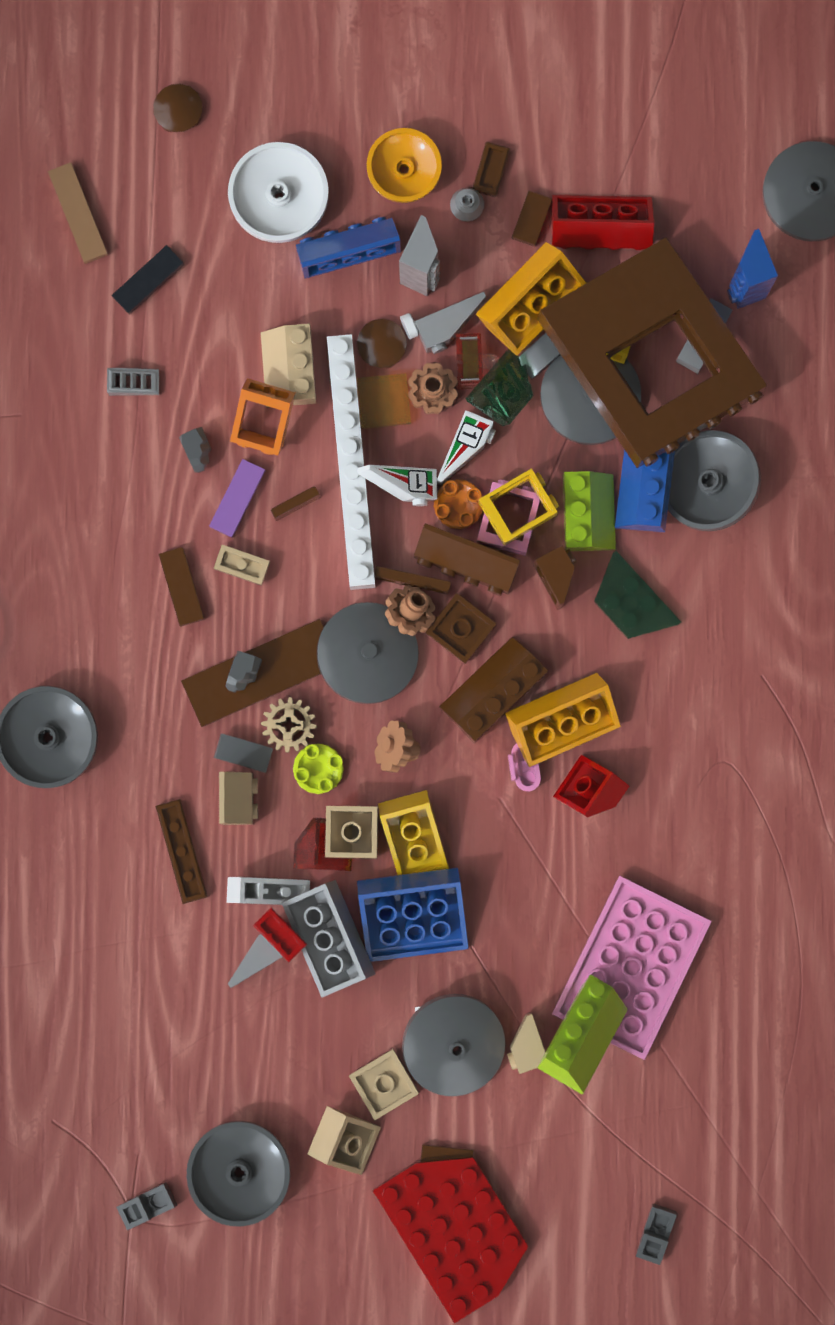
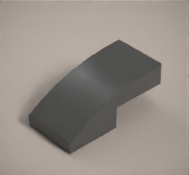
(539, 356)
(243, 753)
(146, 1206)
(656, 1234)

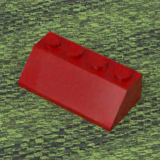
(602, 222)

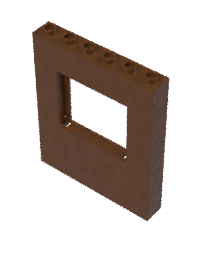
(624, 309)

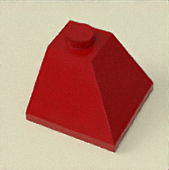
(590, 788)

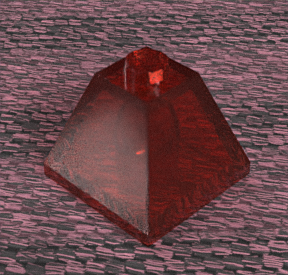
(310, 850)

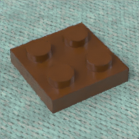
(460, 628)

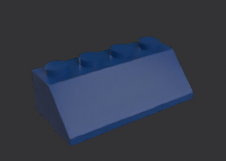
(348, 247)
(753, 274)
(644, 494)

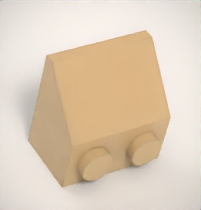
(236, 798)
(351, 832)
(526, 1046)
(344, 1140)

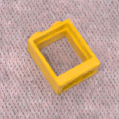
(496, 520)

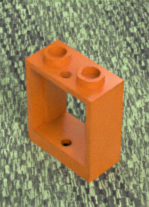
(269, 396)

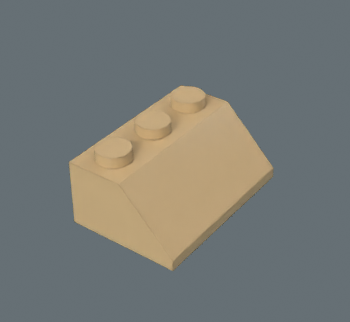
(289, 361)

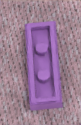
(237, 498)

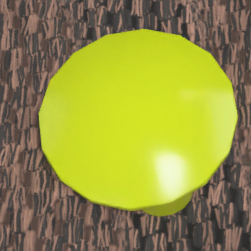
(318, 768)

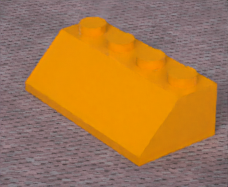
(516, 305)
(563, 719)

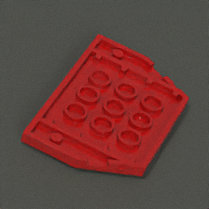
(454, 1230)

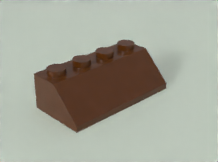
(466, 559)
(493, 689)

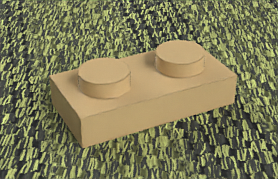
(241, 565)

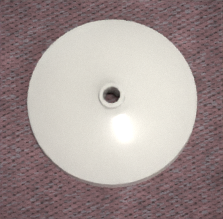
(274, 170)

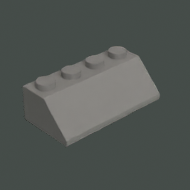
(420, 261)
(332, 940)

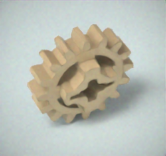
(289, 714)

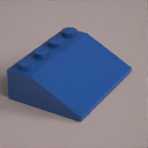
(412, 914)

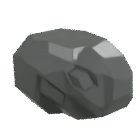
(196, 448)
(243, 671)

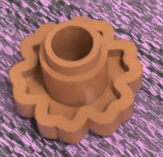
(432, 388)
(410, 610)
(396, 747)

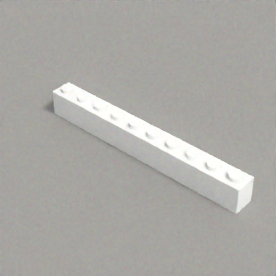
(349, 460)

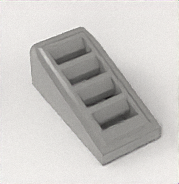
(112, 390)

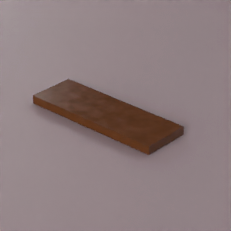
(284, 664)

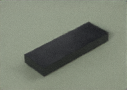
(147, 279)

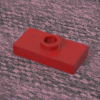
(280, 934)

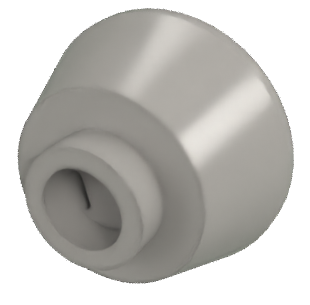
(467, 211)

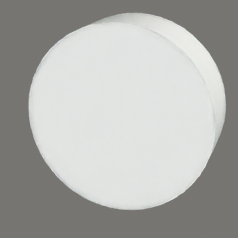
(409, 326)

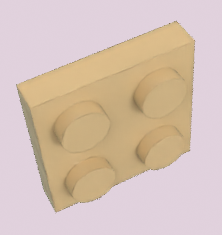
(383, 1084)

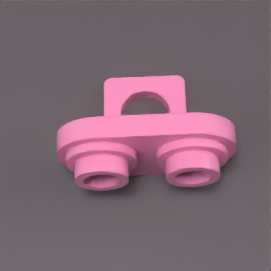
(526, 777)

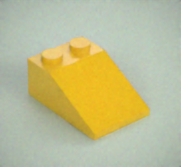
(412, 834)

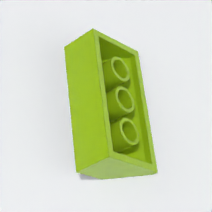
(584, 1034)

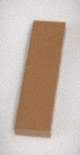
(77, 213)

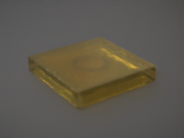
(383, 401)

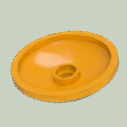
(408, 149)

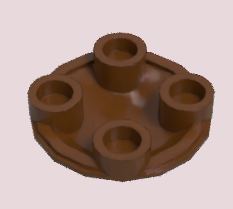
(177, 108)
(381, 343)

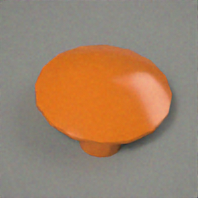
(458, 504)

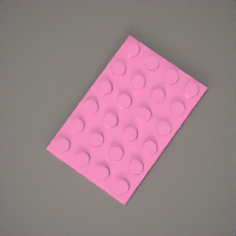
(641, 951)

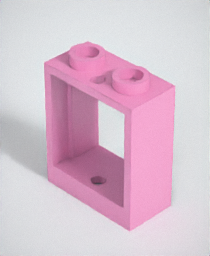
(516, 546)

